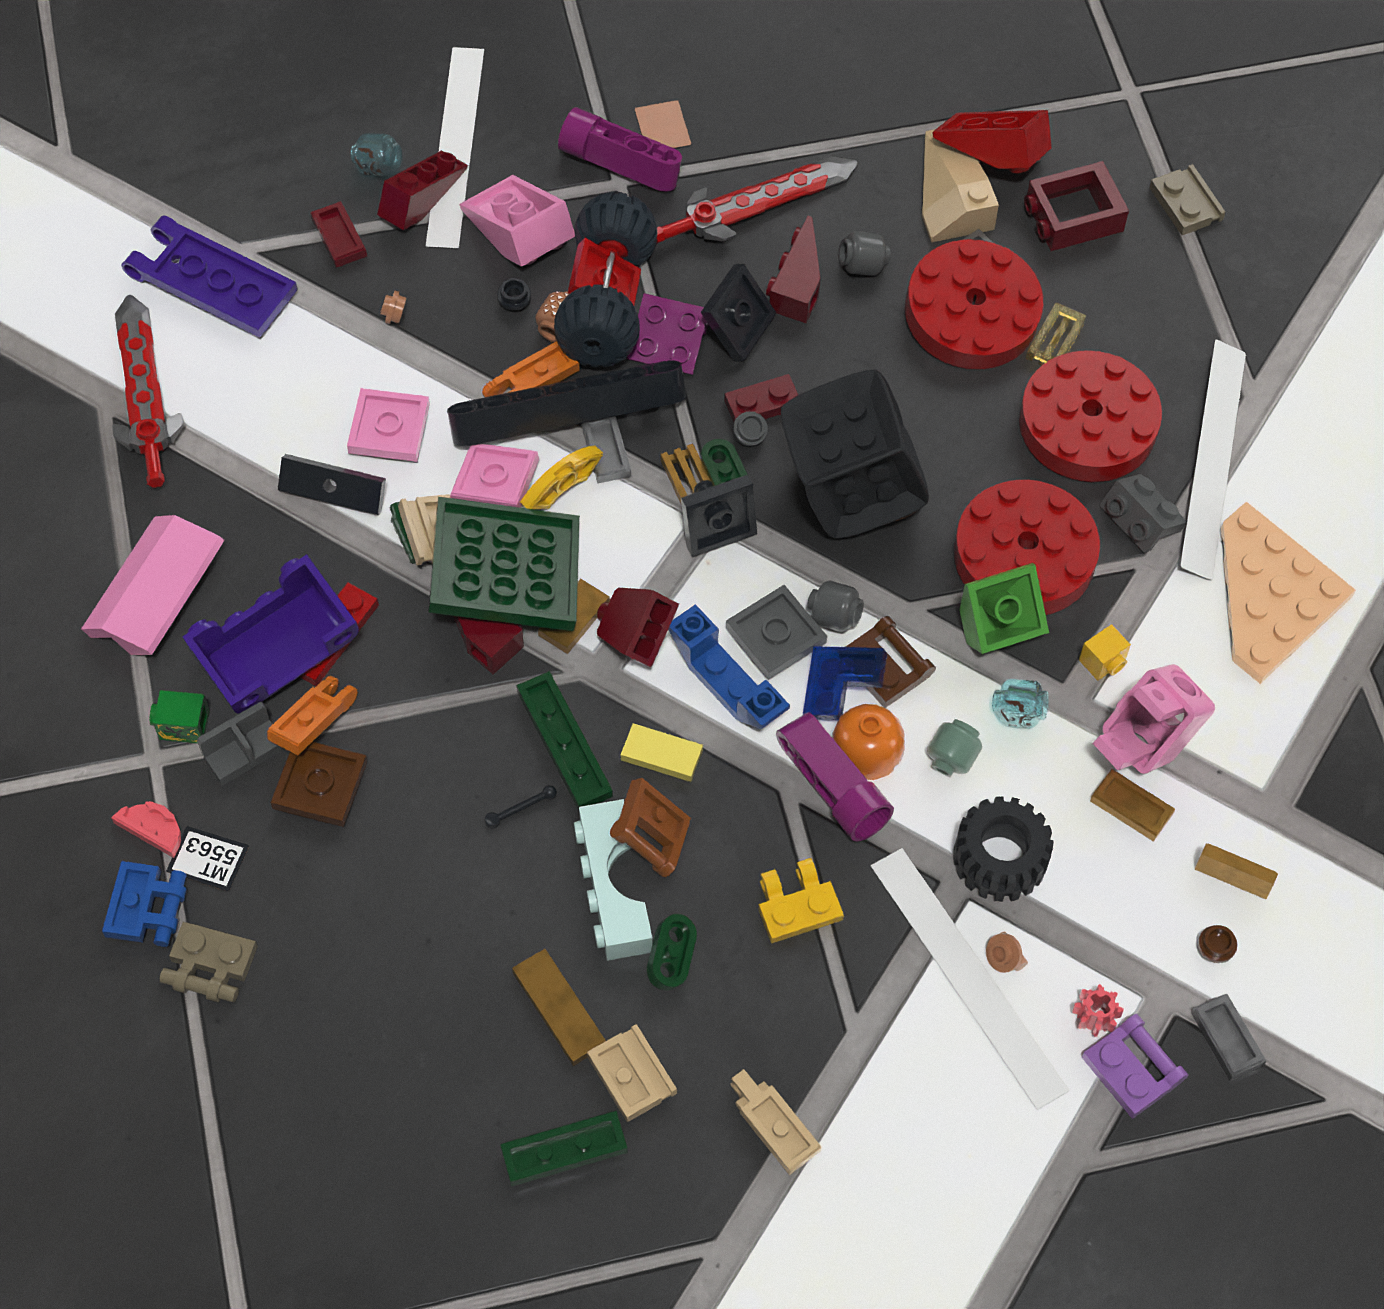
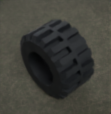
(1010, 822)

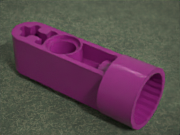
(620, 150)
(852, 798)

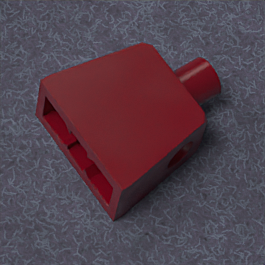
(636, 622)

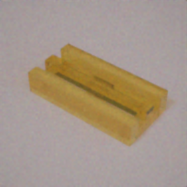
(1069, 314)

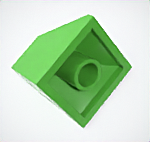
(1003, 609)

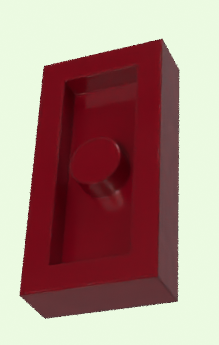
(763, 398)

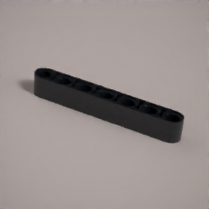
(566, 403)

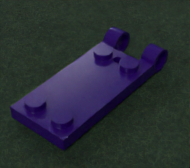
(212, 277)

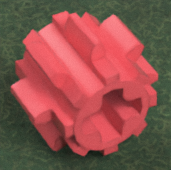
(1096, 1000)

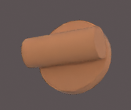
(1005, 953)

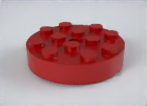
(978, 334)
(1090, 416)
(1032, 516)

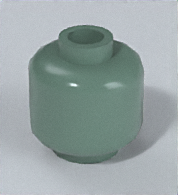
(954, 748)

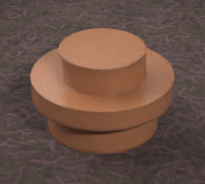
(393, 307)

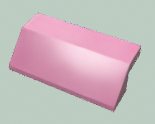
(153, 584)

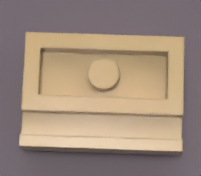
(419, 525)
(631, 1073)

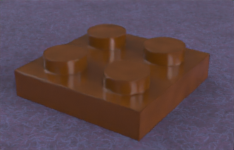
(320, 783)

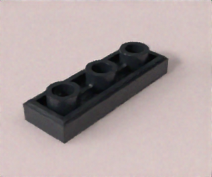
(312, 480)

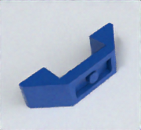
(720, 673)

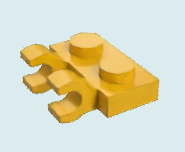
(799, 911)

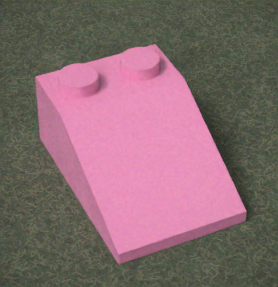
(520, 219)

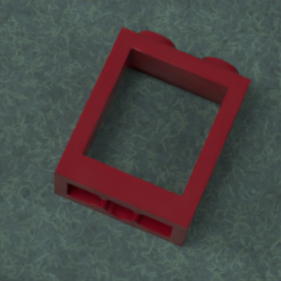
(1106, 195)

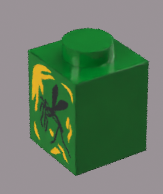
(179, 716)

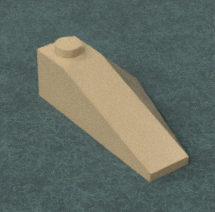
(955, 193)

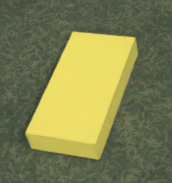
(661, 752)

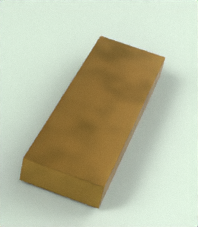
(558, 1006)

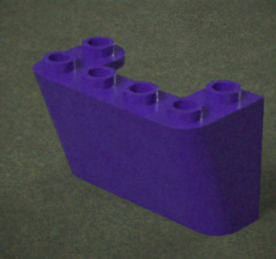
(274, 638)

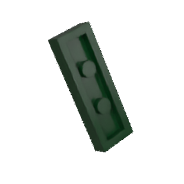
(564, 1148)

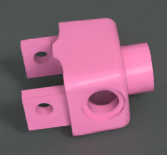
(1151, 713)

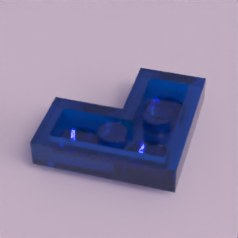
(835, 670)

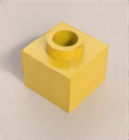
(1105, 653)

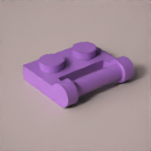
(1125, 1074)

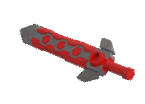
(712, 216)
(142, 390)

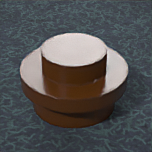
(1217, 944)

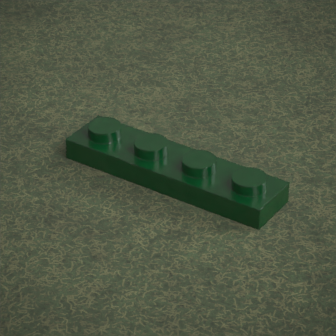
(564, 740)

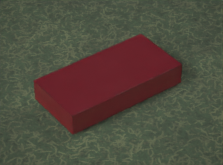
(338, 234)

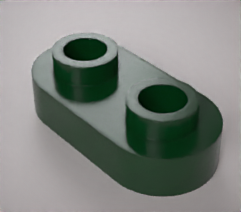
(724, 471)
(672, 955)

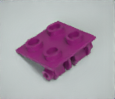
(669, 332)

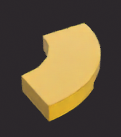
(561, 476)

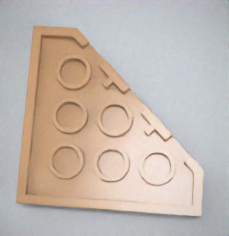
(1274, 592)

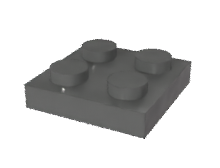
(776, 631)

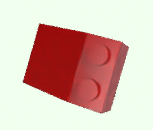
(999, 137)

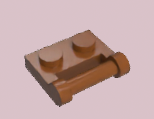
(659, 819)

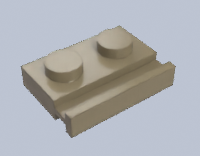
(1187, 200)

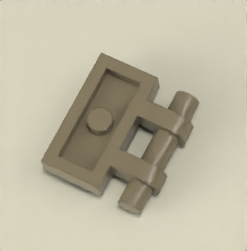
(212, 952)

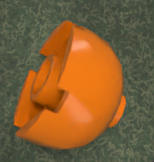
(871, 739)

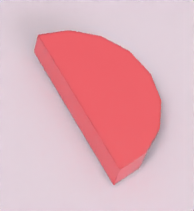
(151, 824)

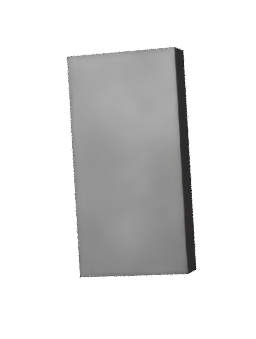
(607, 437)
(1228, 1037)

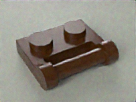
(896, 681)

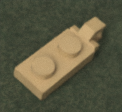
(774, 1122)

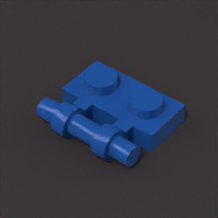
(133, 899)

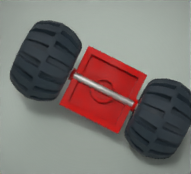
(599, 314)

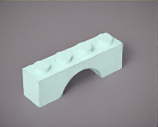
(623, 921)

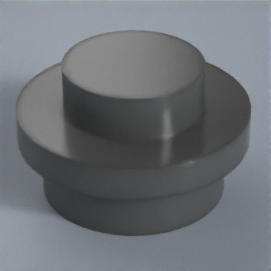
(750, 428)

